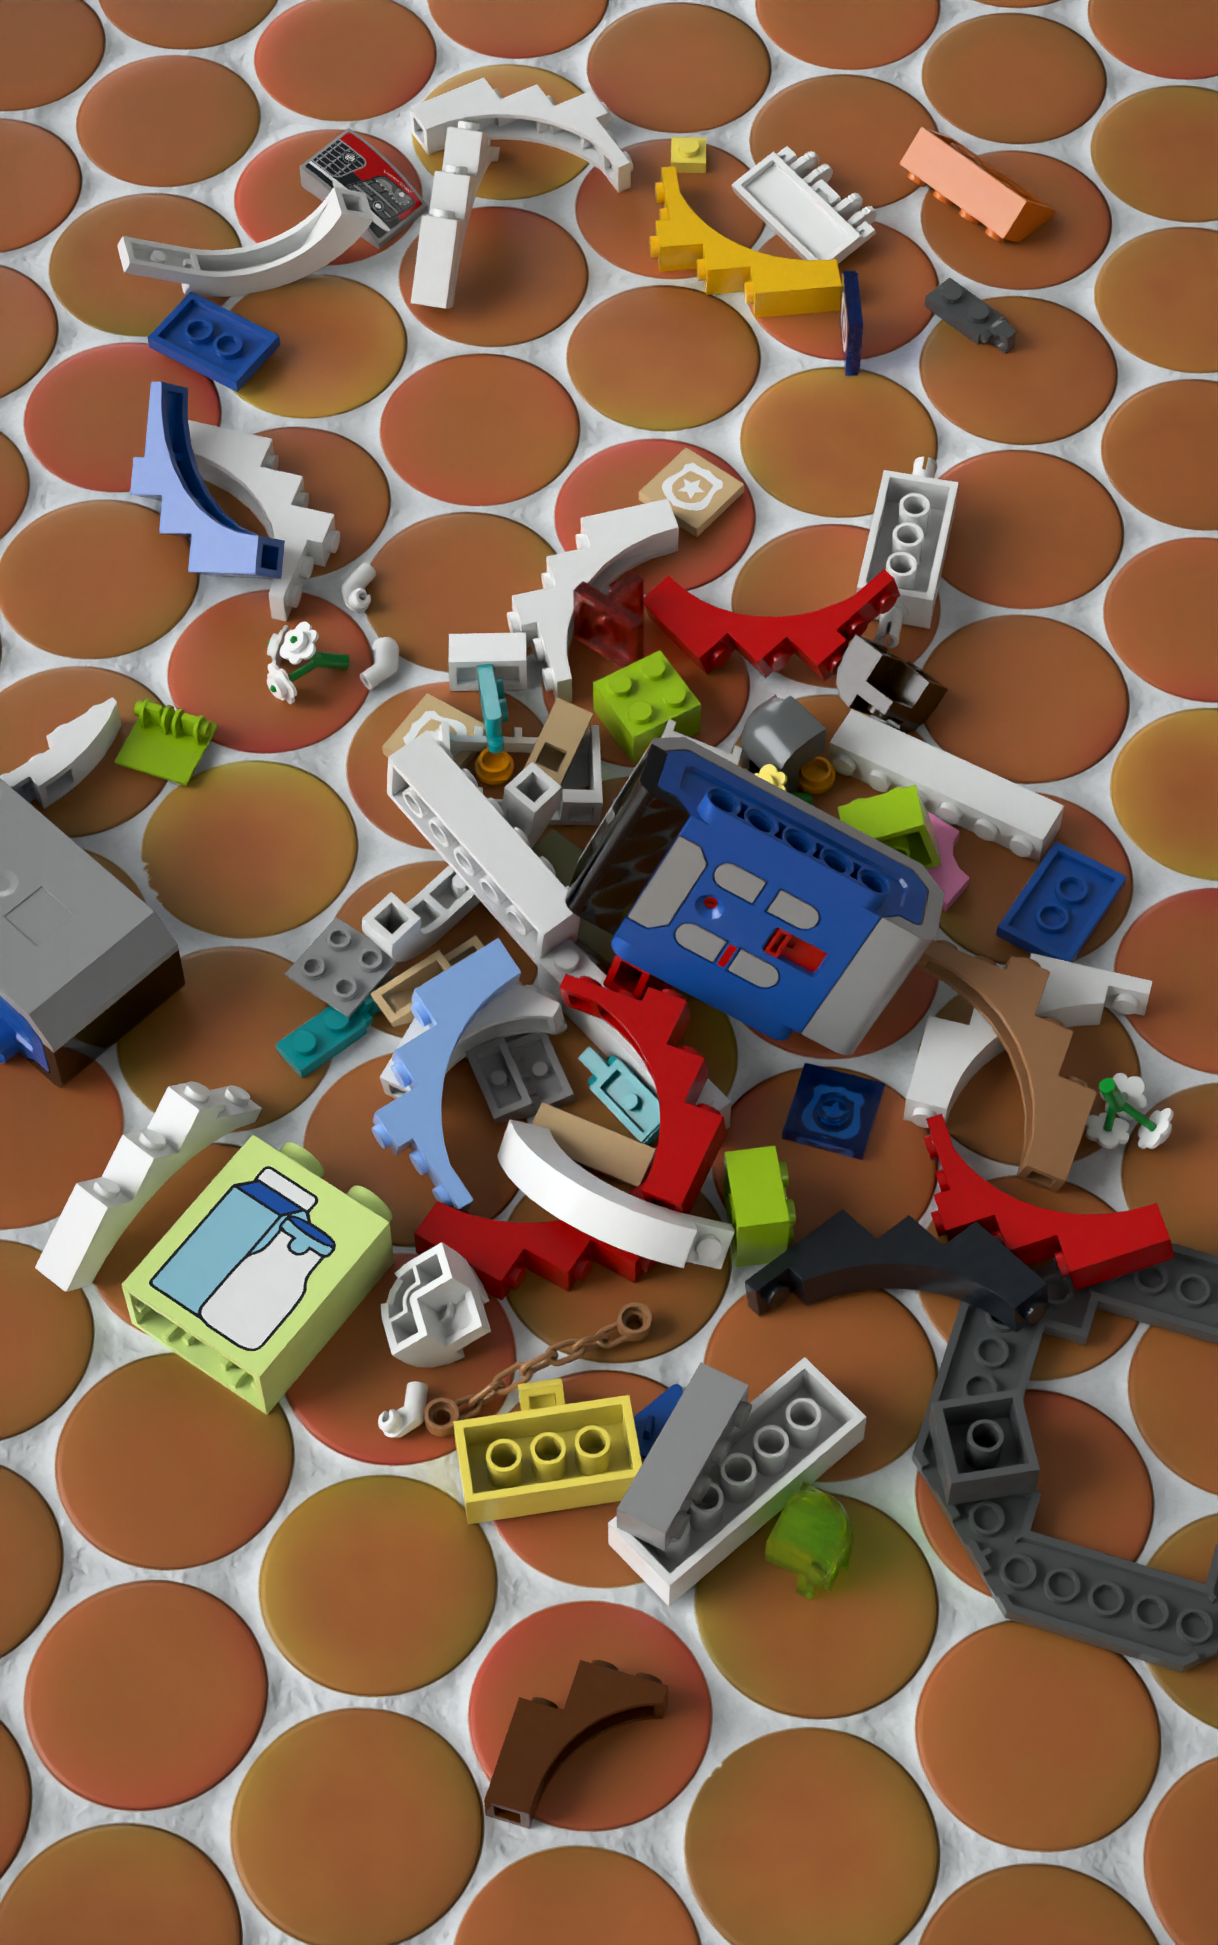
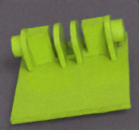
(166, 742)

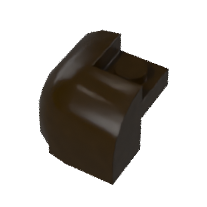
(886, 686)

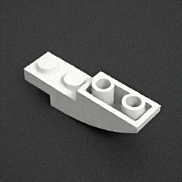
(71, 755)

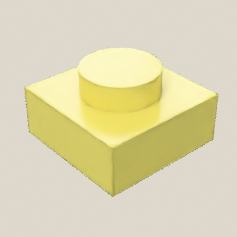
(688, 154)
(541, 1394)

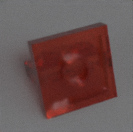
(612, 621)

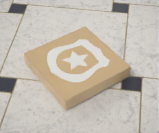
(694, 489)
(428, 716)

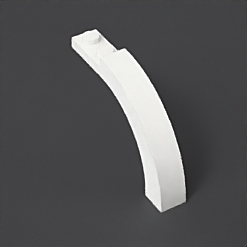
(258, 266)

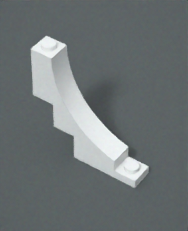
(957, 1051)

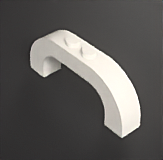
(414, 927)

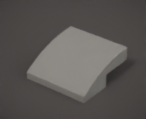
(520, 1076)

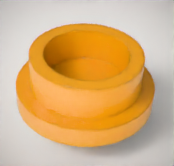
(494, 767)
(817, 776)

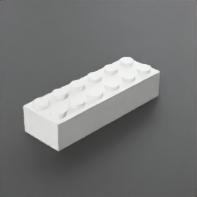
(481, 845)
(789, 1438)

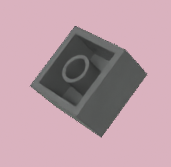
(983, 1446)

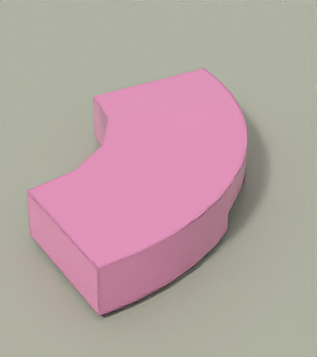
(948, 875)

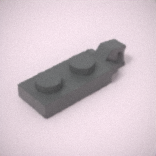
(970, 315)

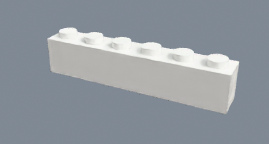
(947, 784)
(570, 960)

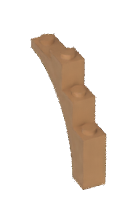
(1008, 1000)

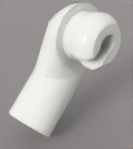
(354, 588)

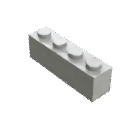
(683, 1457)

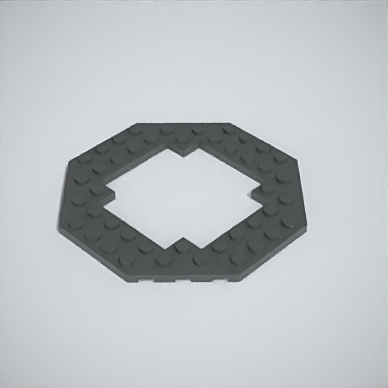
(1046, 1578)

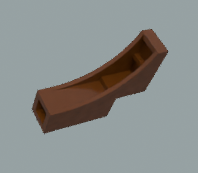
(546, 1736)

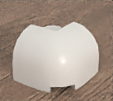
(434, 1309)

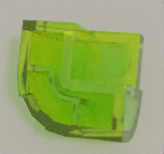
(812, 1539)

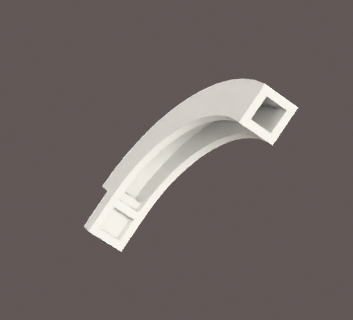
(602, 1211)

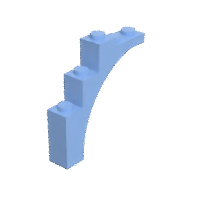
(447, 1007)

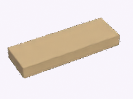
(597, 1146)

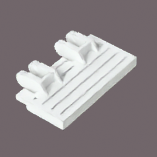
(802, 206)

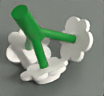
(295, 646)
(1125, 1098)

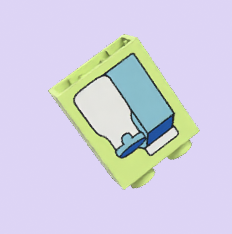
(261, 1270)

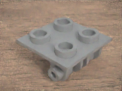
(342, 967)

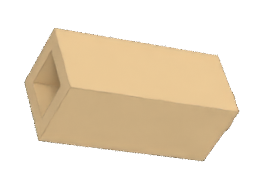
(560, 739)

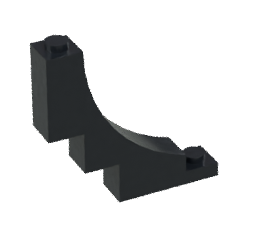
(847, 1259)

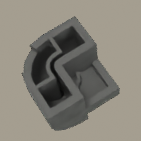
(781, 735)

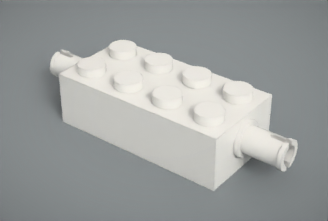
(910, 543)

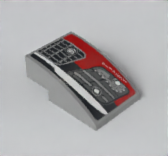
(358, 166)

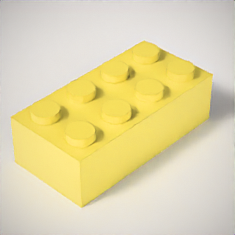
(547, 1458)

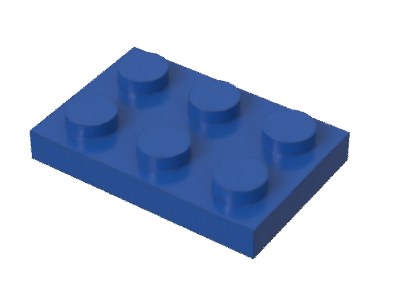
(213, 341)
(1061, 904)

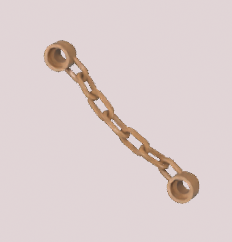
(447, 1408)

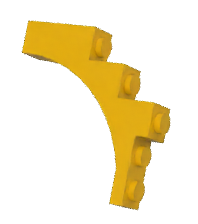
(769, 282)

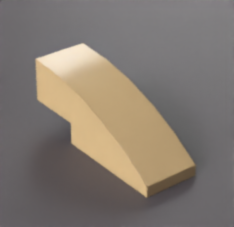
(396, 995)

